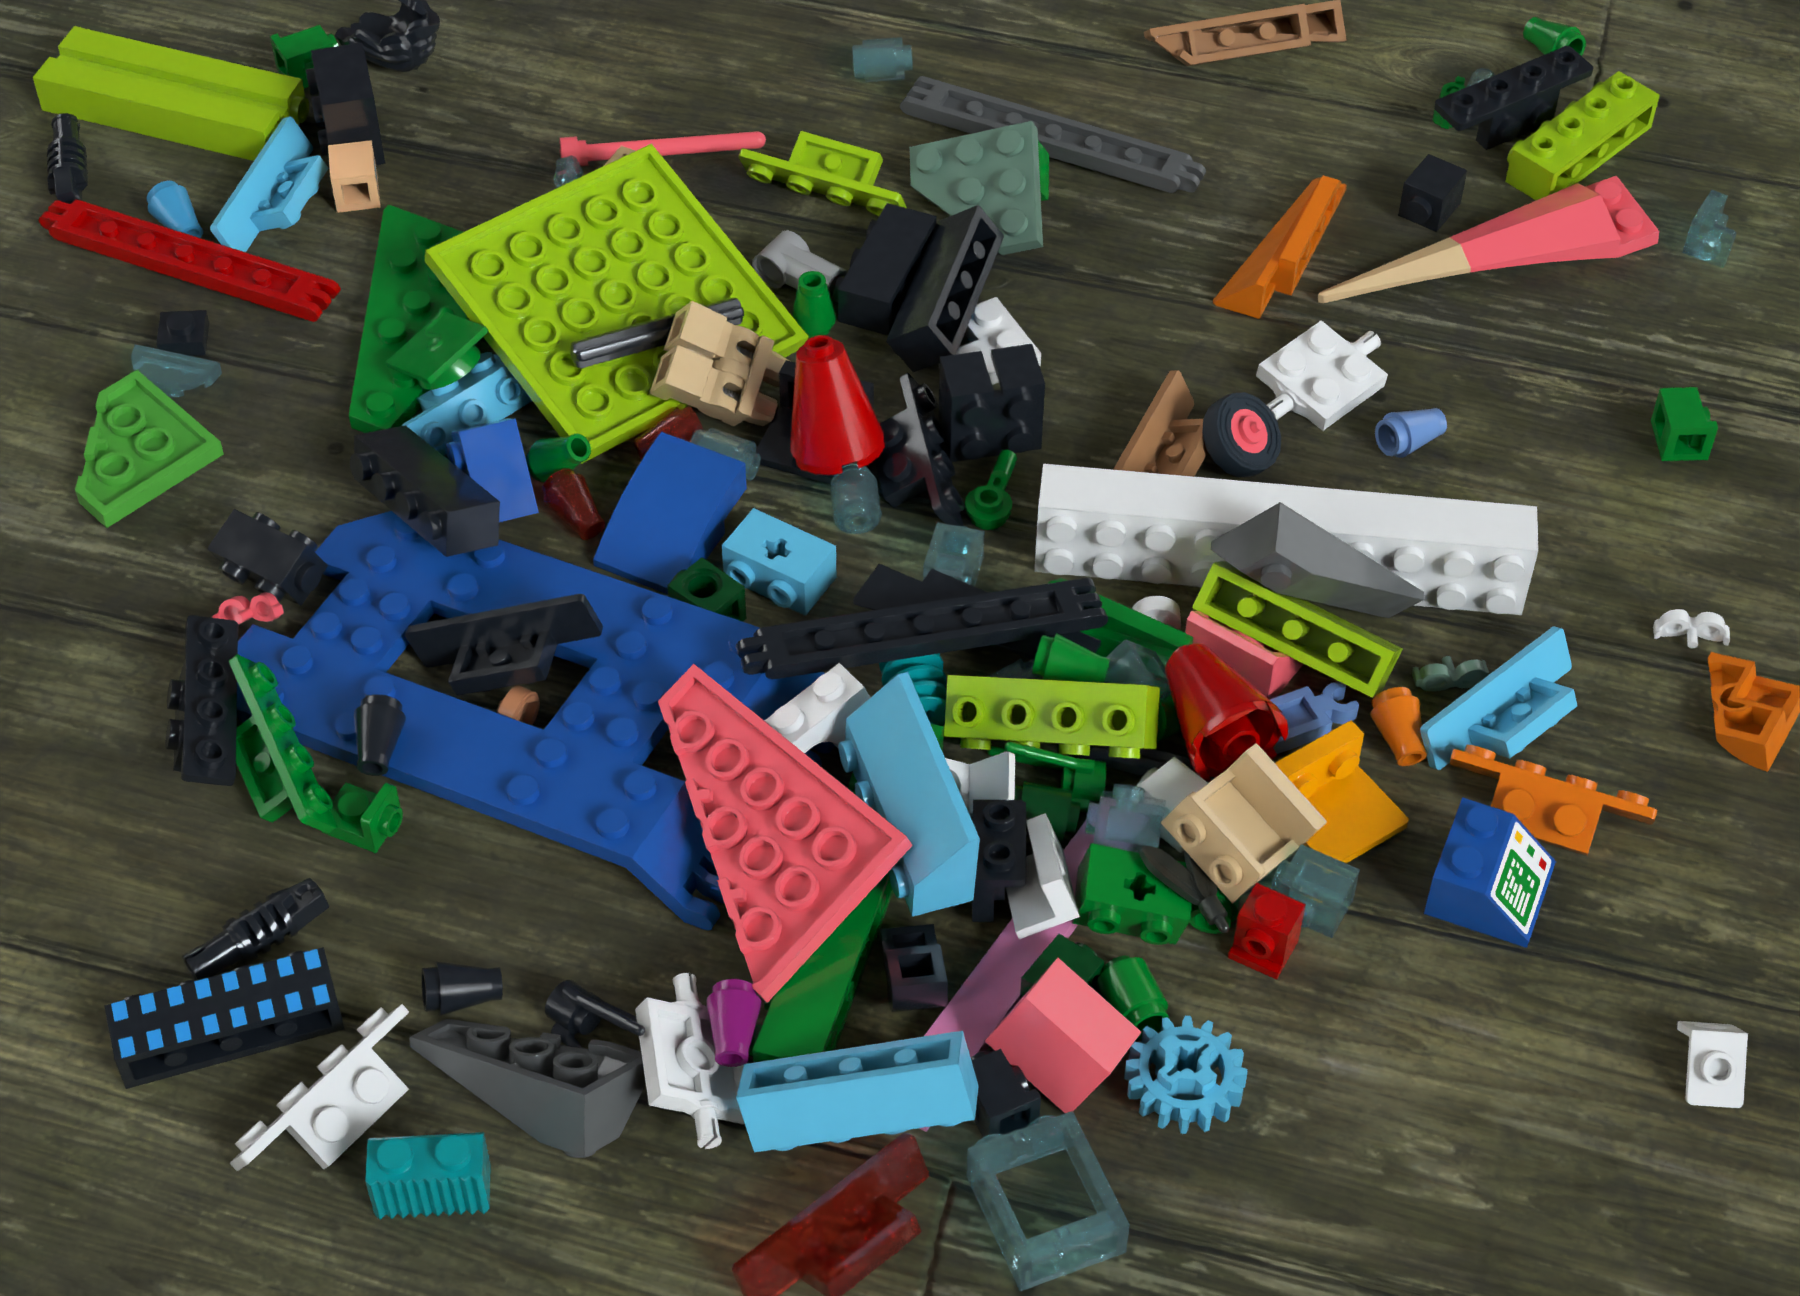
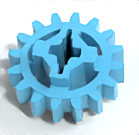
(1185, 1074)

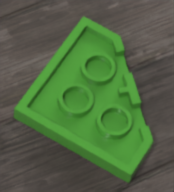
(139, 449)

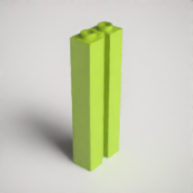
(168, 93)

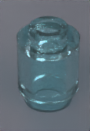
(882, 59)
(730, 446)
(855, 500)

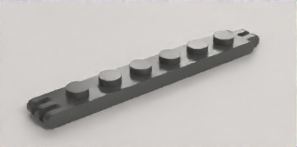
(1060, 136)

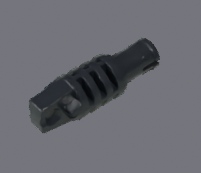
(66, 160)
(256, 930)

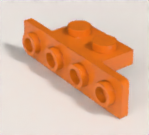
(1550, 808)

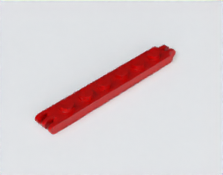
(190, 258)

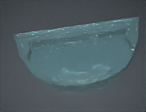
(174, 371)

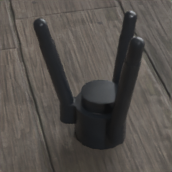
(581, 1011)

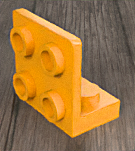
(1349, 800)

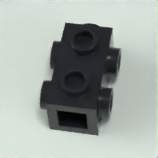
(263, 554)

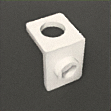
(985, 779)
(1715, 1064)

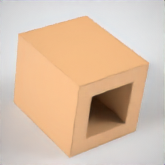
(354, 176)

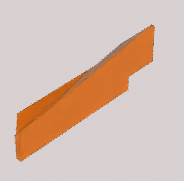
(1284, 251)

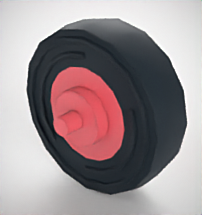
(1241, 434)

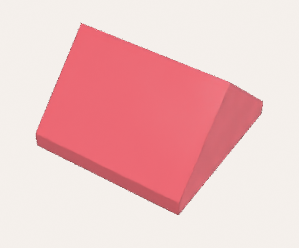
(1256, 662)
(1064, 1037)

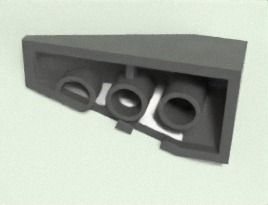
(1313, 565)

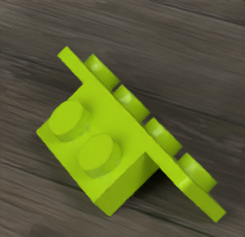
(828, 168)

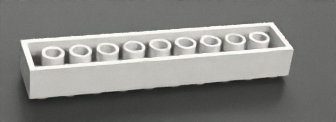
(1165, 523)

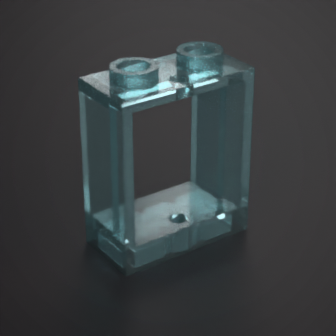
(1066, 1247)

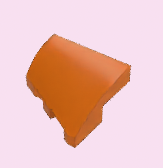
(1750, 710)

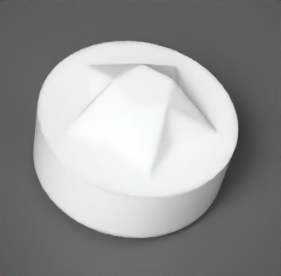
(1161, 609)

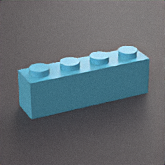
(858, 1092)

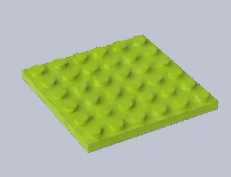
(594, 261)

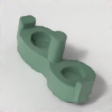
(1443, 676)

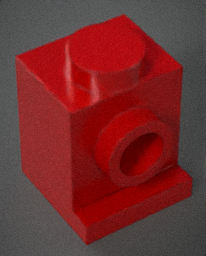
(1267, 930)

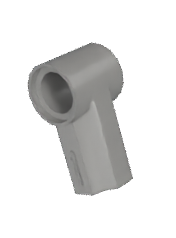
(788, 259)

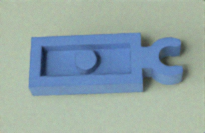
(1312, 715)

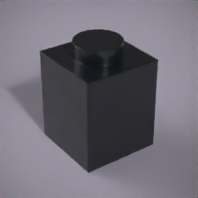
(1432, 192)

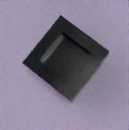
(183, 332)

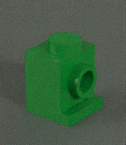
(294, 54)
(1682, 425)

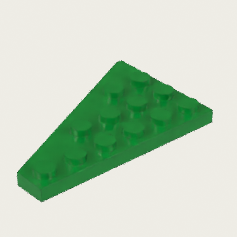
(399, 305)

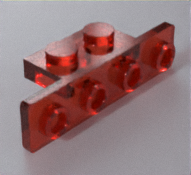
(842, 1231)

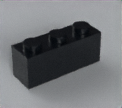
(883, 268)

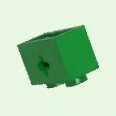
(1124, 897)

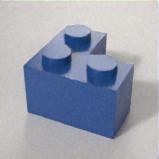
(497, 462)

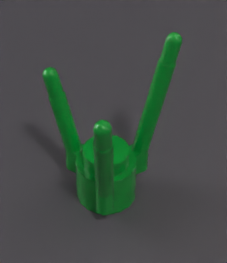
(1082, 776)

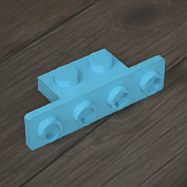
(271, 189)
(475, 399)
(1507, 705)

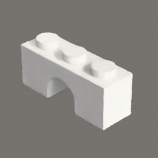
(820, 710)

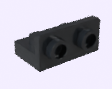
(1000, 853)

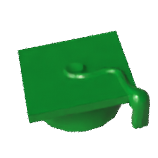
(440, 351)

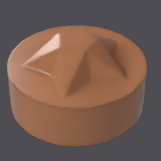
(520, 705)

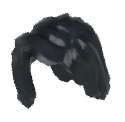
(397, 40)

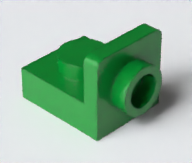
(365, 816)

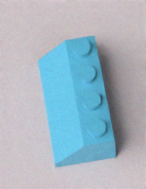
(912, 787)

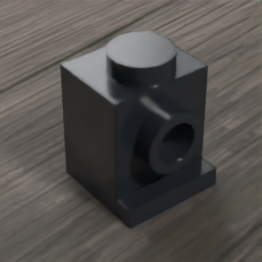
(1003, 1095)

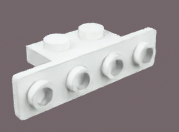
(340, 1104)

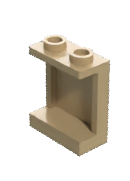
(1243, 823)

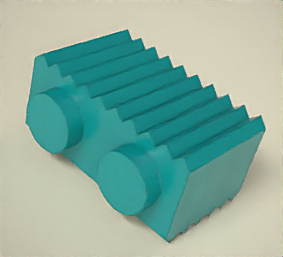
(428, 1174)

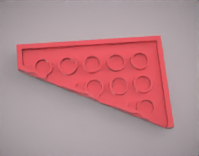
(780, 829)

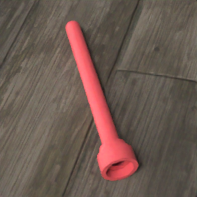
(666, 146)

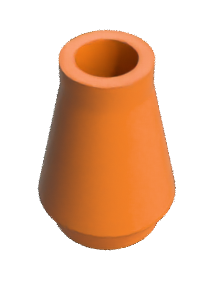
(1399, 721)

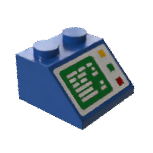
(1490, 874)

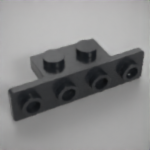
(1514, 99)
(915, 455)
(505, 643)
(205, 704)

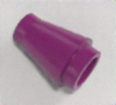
(733, 1017)

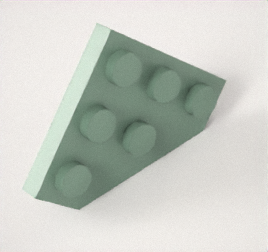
(987, 170)

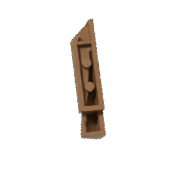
(1251, 33)

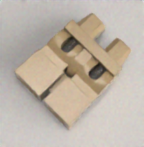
(718, 367)

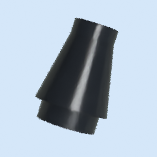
(377, 732)
(457, 986)

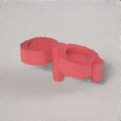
(261, 608)

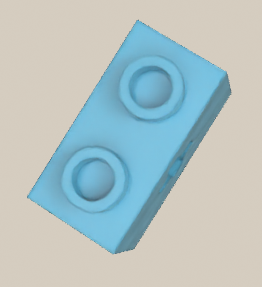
(779, 561)

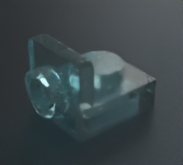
(1708, 234)

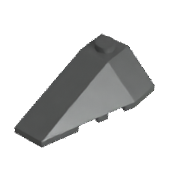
(547, 1089)

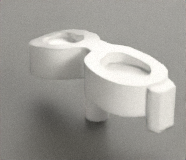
(1704, 625)

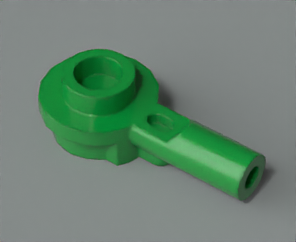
(991, 504)

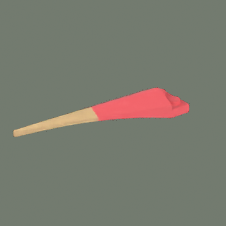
(1563, 226)

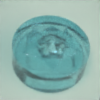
(567, 170)

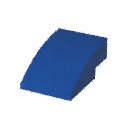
(670, 512)

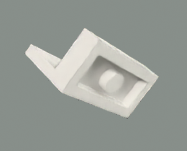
(1048, 889)

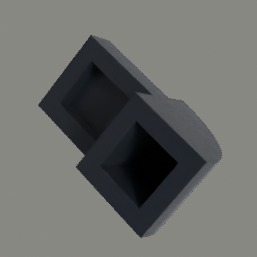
(914, 968)

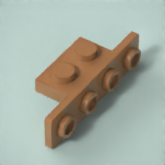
(1165, 437)

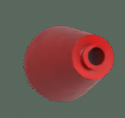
(831, 411)
(1219, 710)

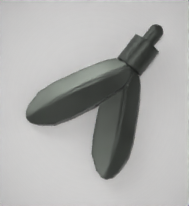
(1188, 883)

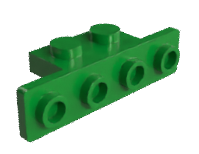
(271, 756)

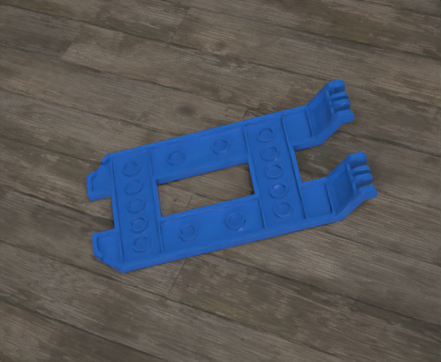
(578, 775)

